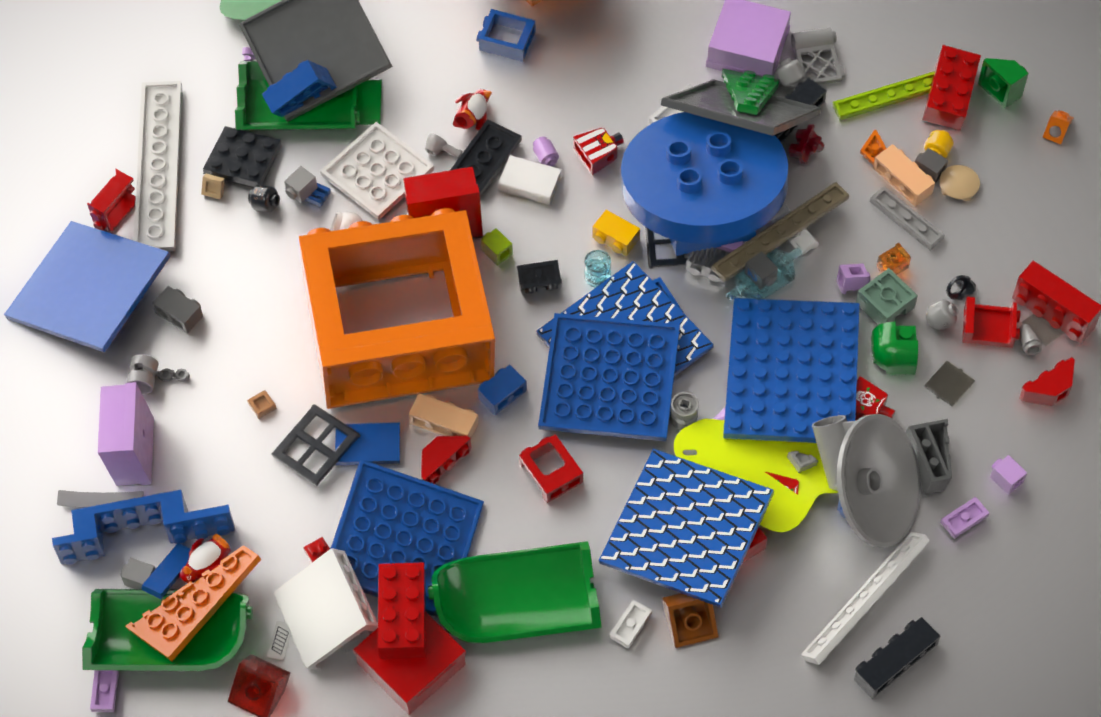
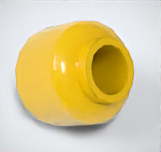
(939, 142)

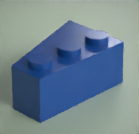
(296, 87)

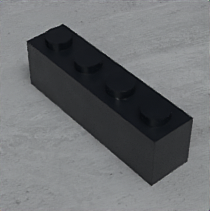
(808, 93)
(896, 657)

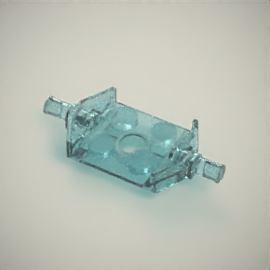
(785, 275)

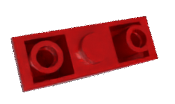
(1051, 385)
(442, 456)

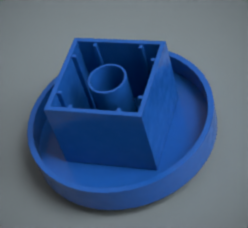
(703, 181)

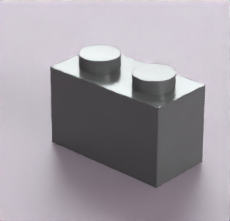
(178, 309)

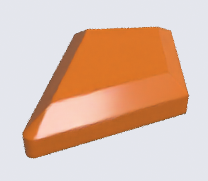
(873, 147)

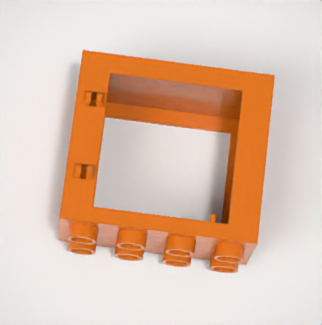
(408, 356)

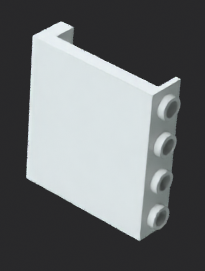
(324, 607)

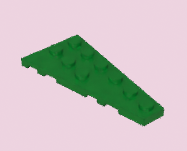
(749, 90)

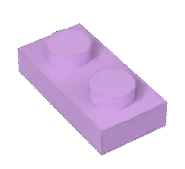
(964, 517)
(104, 690)

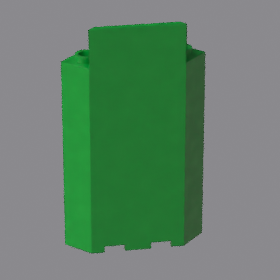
(352, 108)

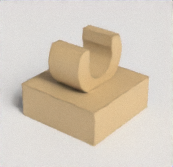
(212, 186)

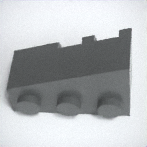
(932, 453)

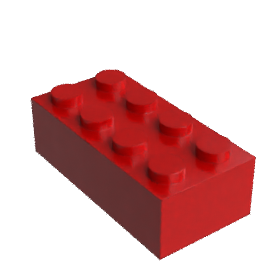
(951, 87)
(1057, 302)
(402, 610)

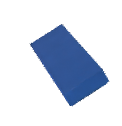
(167, 572)

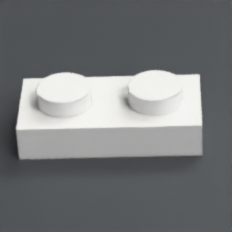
(630, 624)

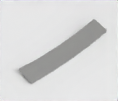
(89, 499)

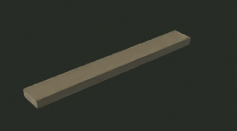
(781, 231)

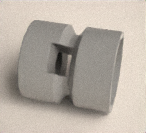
(143, 372)
(684, 410)

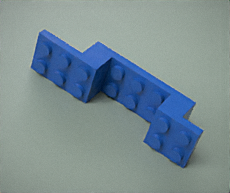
(131, 513)

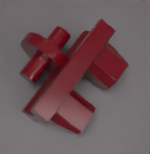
(809, 144)

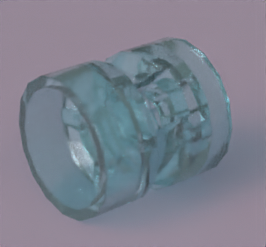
(597, 267)

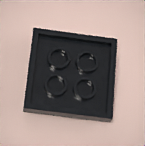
(242, 156)

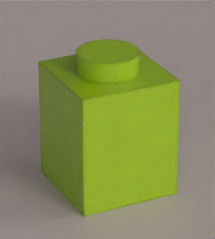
(496, 246)

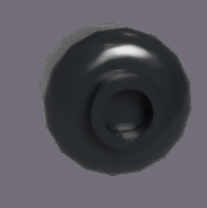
(263, 198)

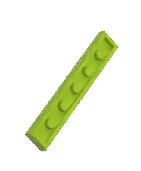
(883, 96)

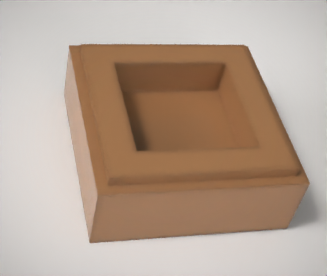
(261, 404)

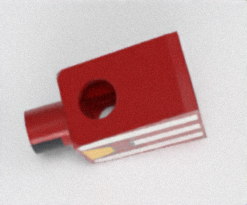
(597, 148)

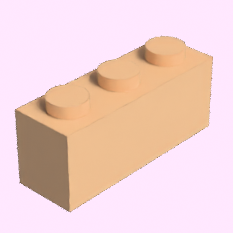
(904, 175)
(442, 417)

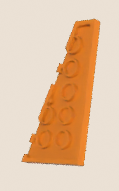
(190, 607)

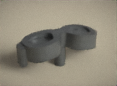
(168, 375)

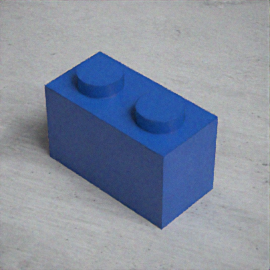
(502, 389)

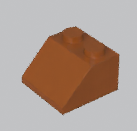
(689, 619)

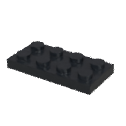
(488, 152)

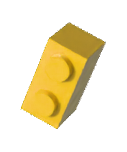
(615, 233)

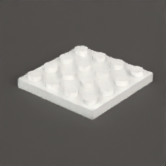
(374, 170)

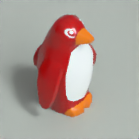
(472, 109)
(204, 557)

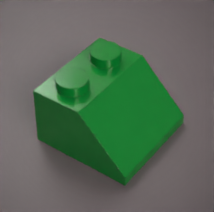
(1003, 80)

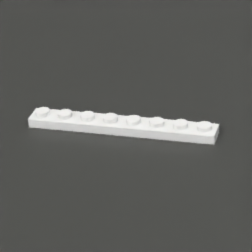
(865, 598)

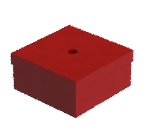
(445, 189)
(413, 679)

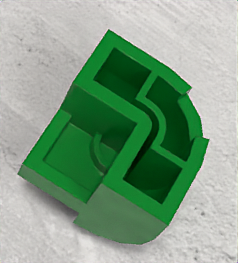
(895, 348)

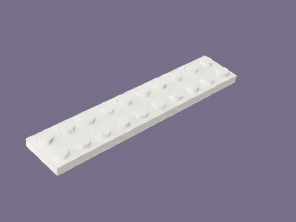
(158, 164)

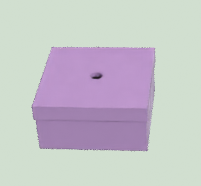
(748, 38)
(126, 434)

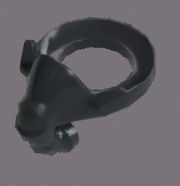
(968, 287)

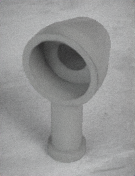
(436, 144)

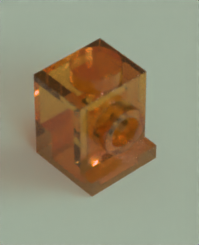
(896, 259)

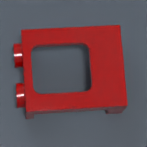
(560, 480)

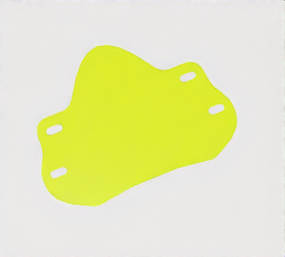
(750, 461)

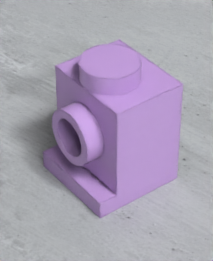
(852, 277)

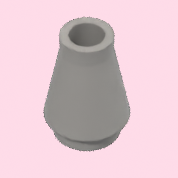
(1029, 340)

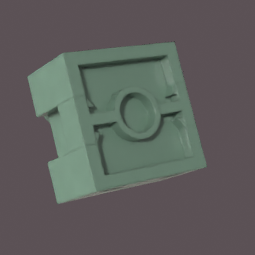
(886, 298)

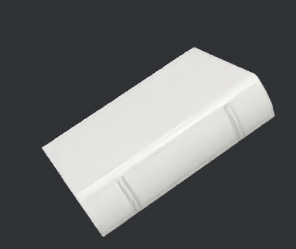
(529, 180)

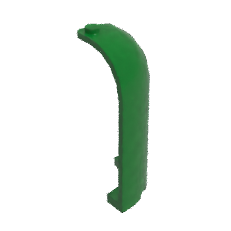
(517, 594)
(116, 648)

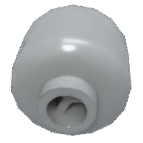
(790, 73)
(942, 315)

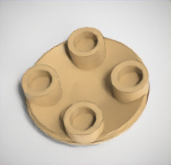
(959, 182)

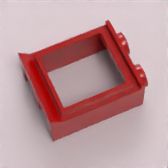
(113, 202)

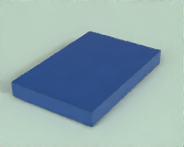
(377, 444)

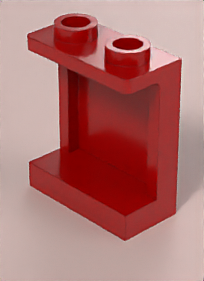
(990, 324)

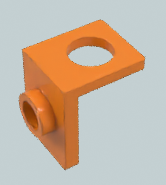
(1059, 119)

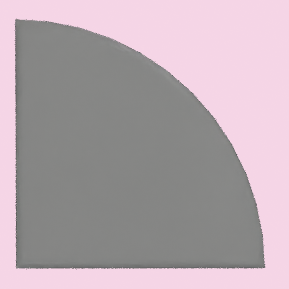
(801, 461)

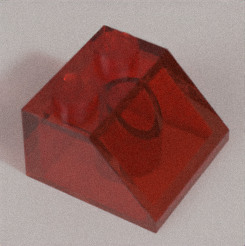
(258, 686)

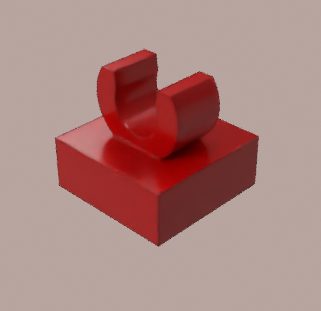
(316, 549)

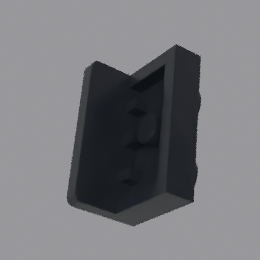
(539, 275)

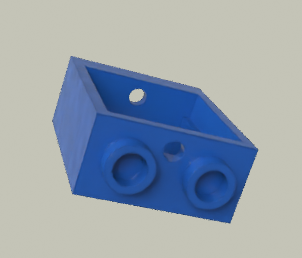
(503, 48)

